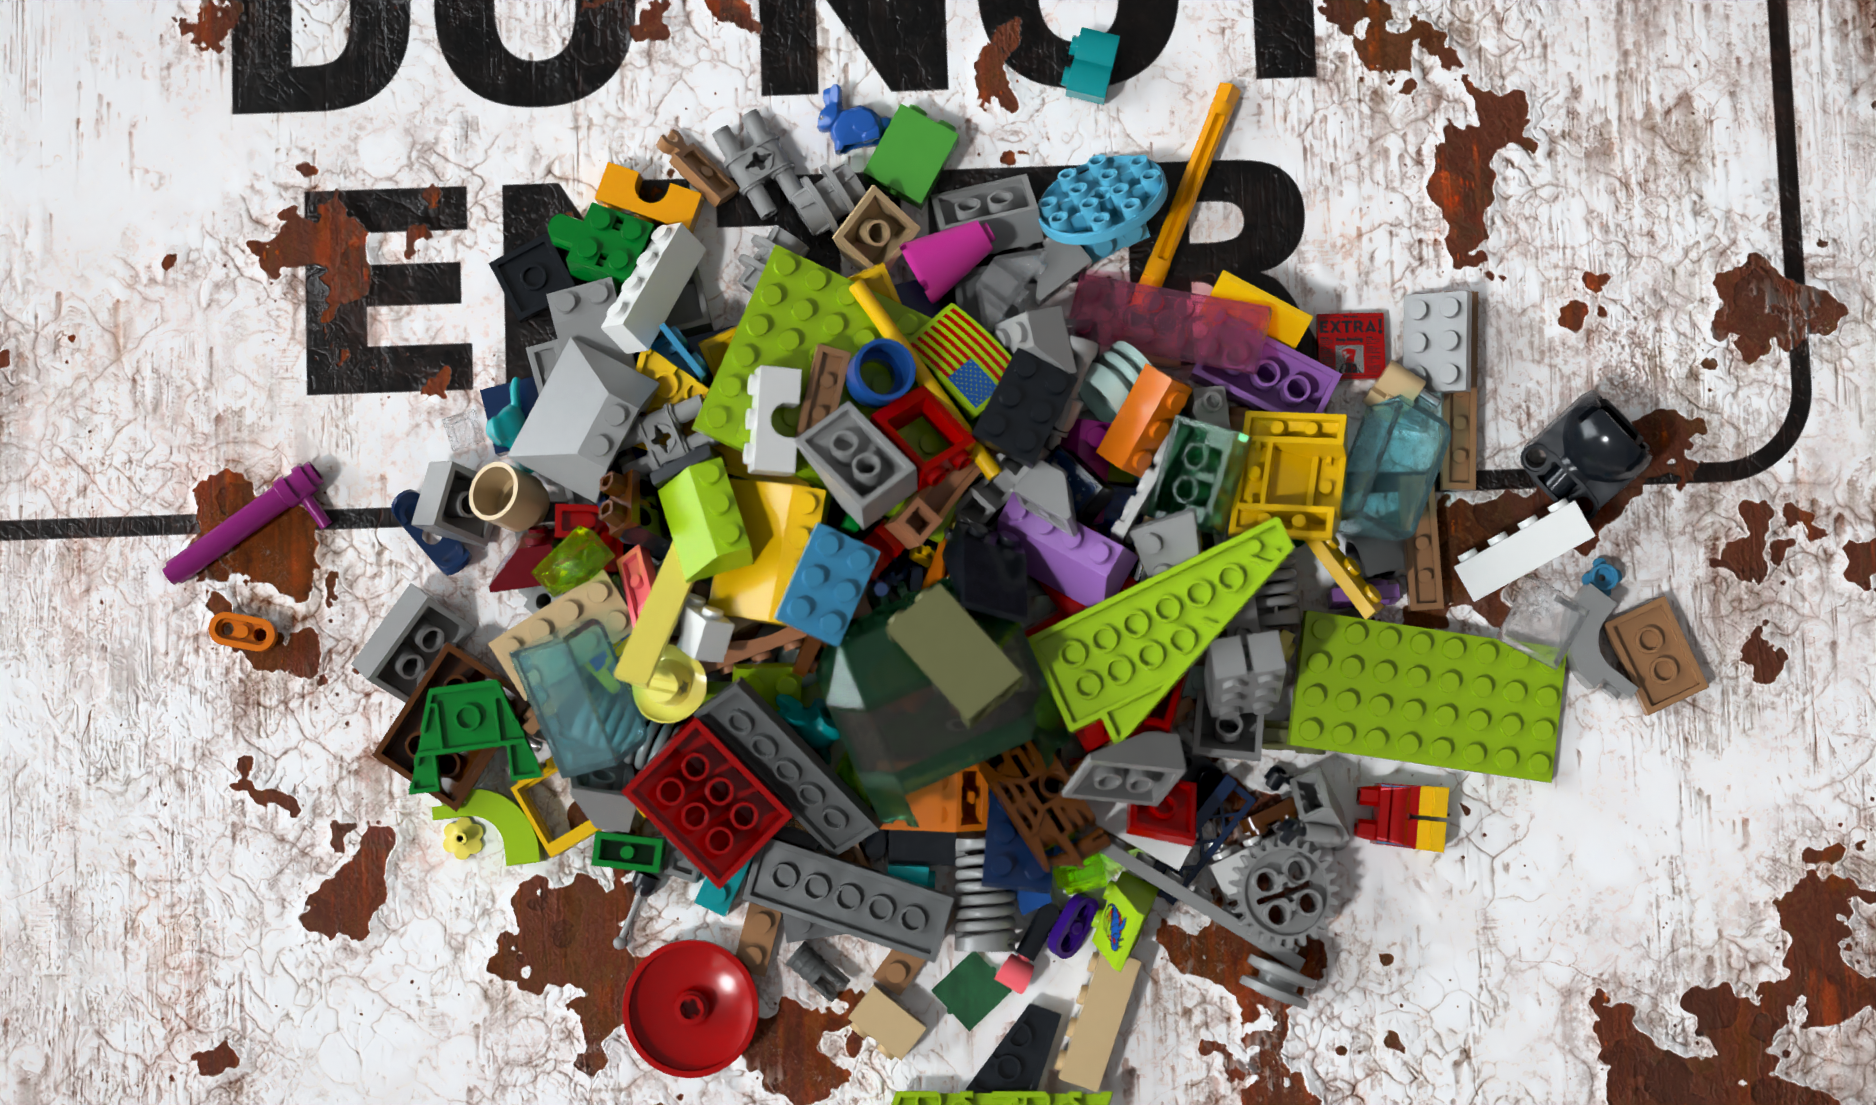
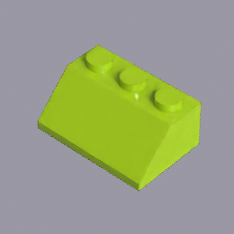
(705, 521)

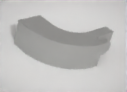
(1584, 653)

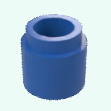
(894, 358)

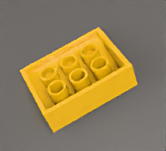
(778, 527)

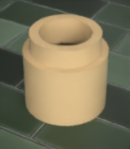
(508, 497)

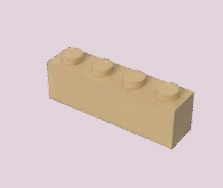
(1097, 1022)

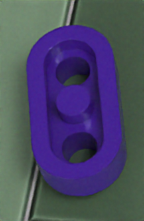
(1072, 925)

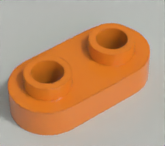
(244, 632)

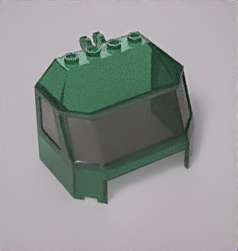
(905, 728)

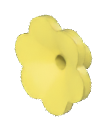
(471, 836)

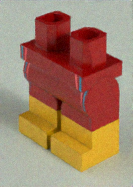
(1392, 813)

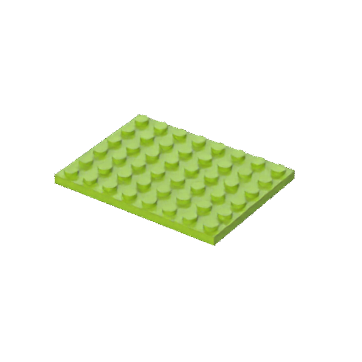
(782, 324)

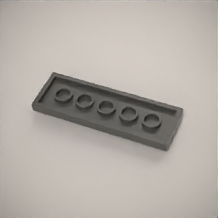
(788, 767)
(849, 898)

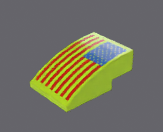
(961, 358)

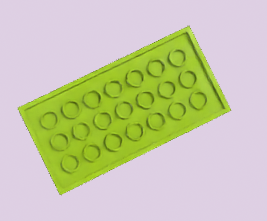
(1424, 697)

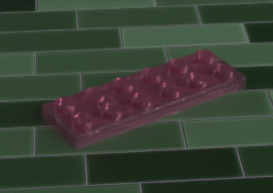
(1171, 323)

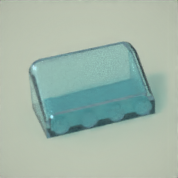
(1392, 469)
(577, 699)

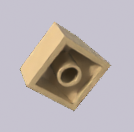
(874, 231)

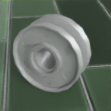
(1277, 981)

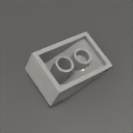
(580, 314)
(858, 464)
(1131, 771)

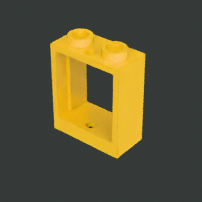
(567, 841)

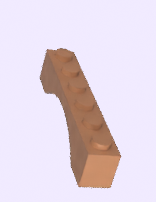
(928, 508)
(760, 648)

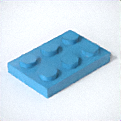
(826, 584)

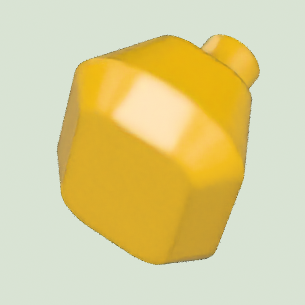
(922, 555)

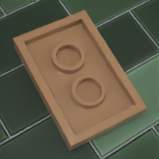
(1655, 655)

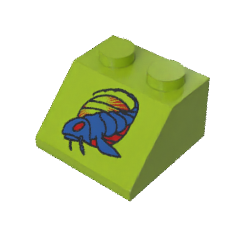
(1123, 918)

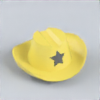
(675, 688)

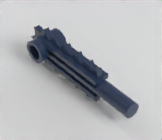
(894, 573)

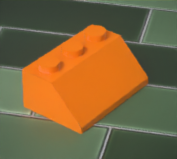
(1144, 420)

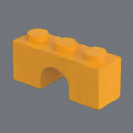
(620, 192)

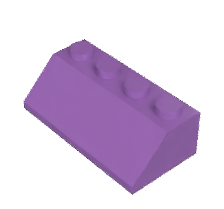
(1283, 381)
(1081, 567)

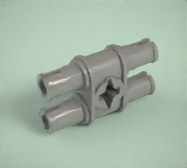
(766, 149)
(667, 420)

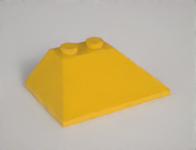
(1293, 473)

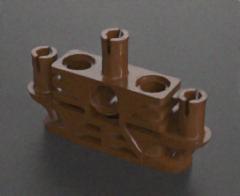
(1033, 818)

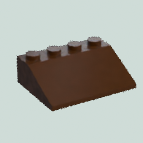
(401, 742)

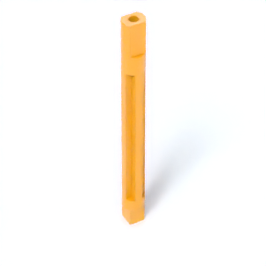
(1190, 185)

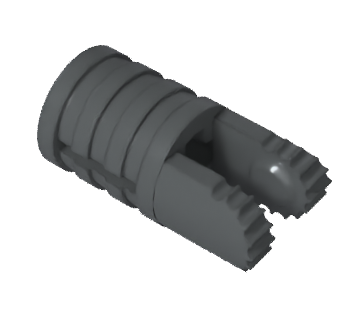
(810, 967)

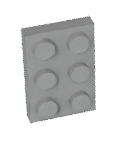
(1439, 340)

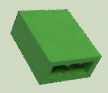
(911, 155)

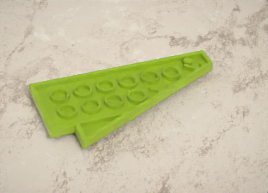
(1138, 644)

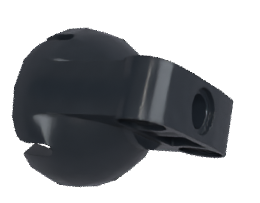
(1588, 453)

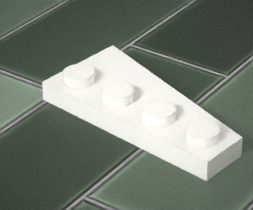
(1138, 504)

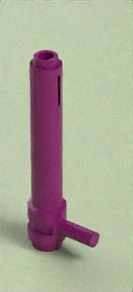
(286, 493)

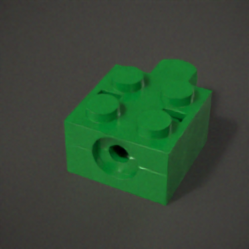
(602, 243)

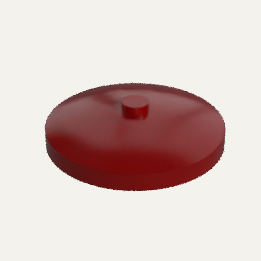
(690, 1008)

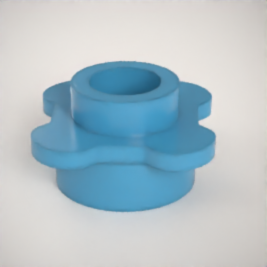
(1611, 575)

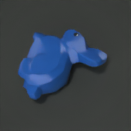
(850, 127)

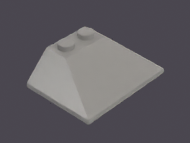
(582, 419)

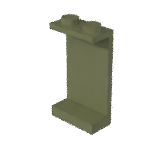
(955, 654)

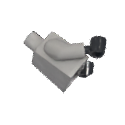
(1316, 806)

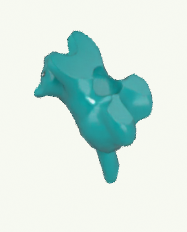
(508, 422)
(810, 723)

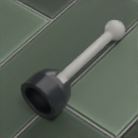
(644, 886)

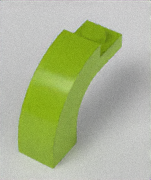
(506, 814)

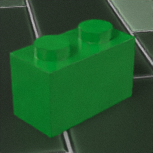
(629, 852)

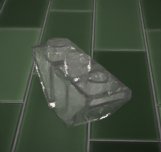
(1005, 284)

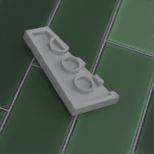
(1167, 541)

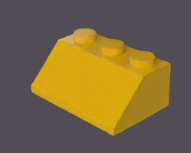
(1286, 322)

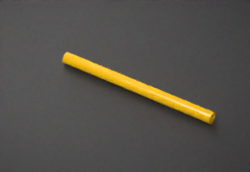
(922, 376)

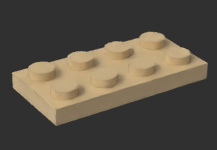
(590, 600)

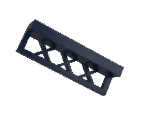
(1205, 813)

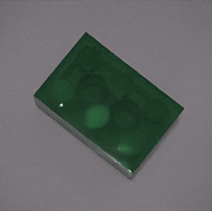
(1200, 471)

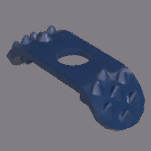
(447, 554)

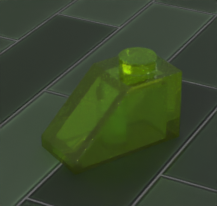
(573, 562)
(1081, 880)

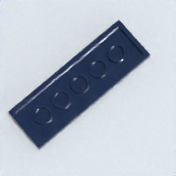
(1006, 856)

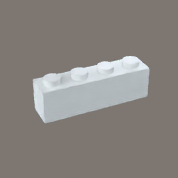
(653, 288)
(1524, 550)
(1113, 819)

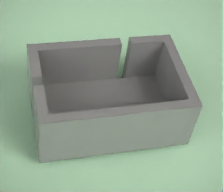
(1232, 687)

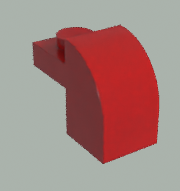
(884, 541)

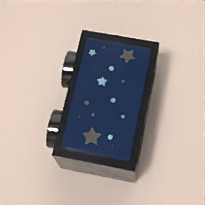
(1089, 489)

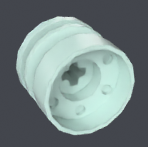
(1111, 380)

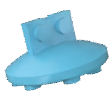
(1103, 205)

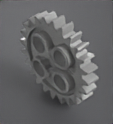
(1293, 921)

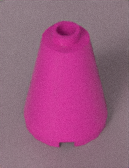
(947, 256)

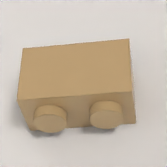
(886, 1023)

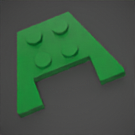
(466, 720)

